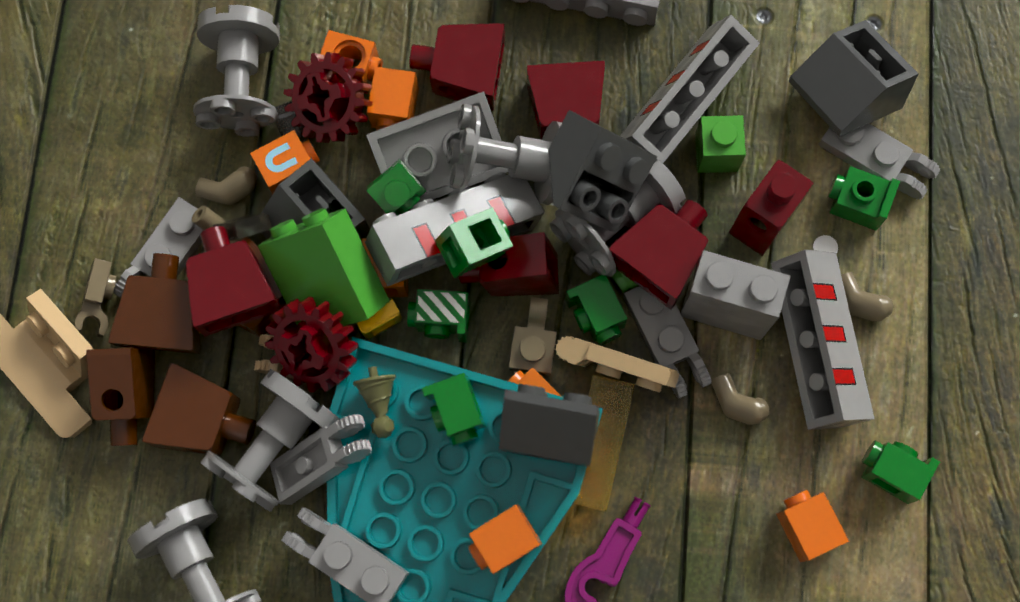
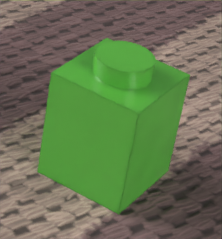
(720, 144)

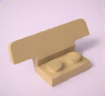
(47, 363)

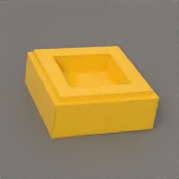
(381, 320)

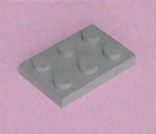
(424, 145)

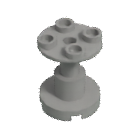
(238, 42)
(524, 158)
(589, 239)
(281, 425)
(185, 550)

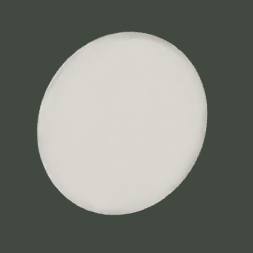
(826, 244)

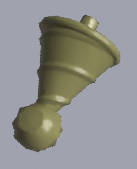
(377, 393)

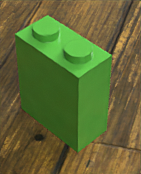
(324, 262)

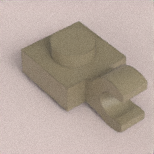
(98, 286)
(533, 344)

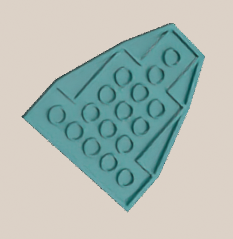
(424, 496)

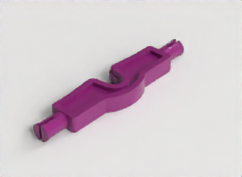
(610, 557)

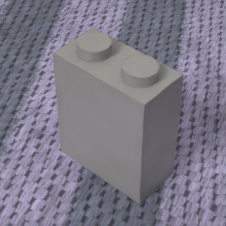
(734, 295)

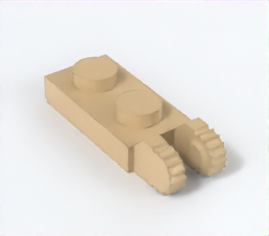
(614, 362)

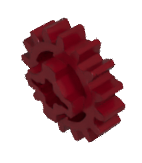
(315, 85)
(311, 344)

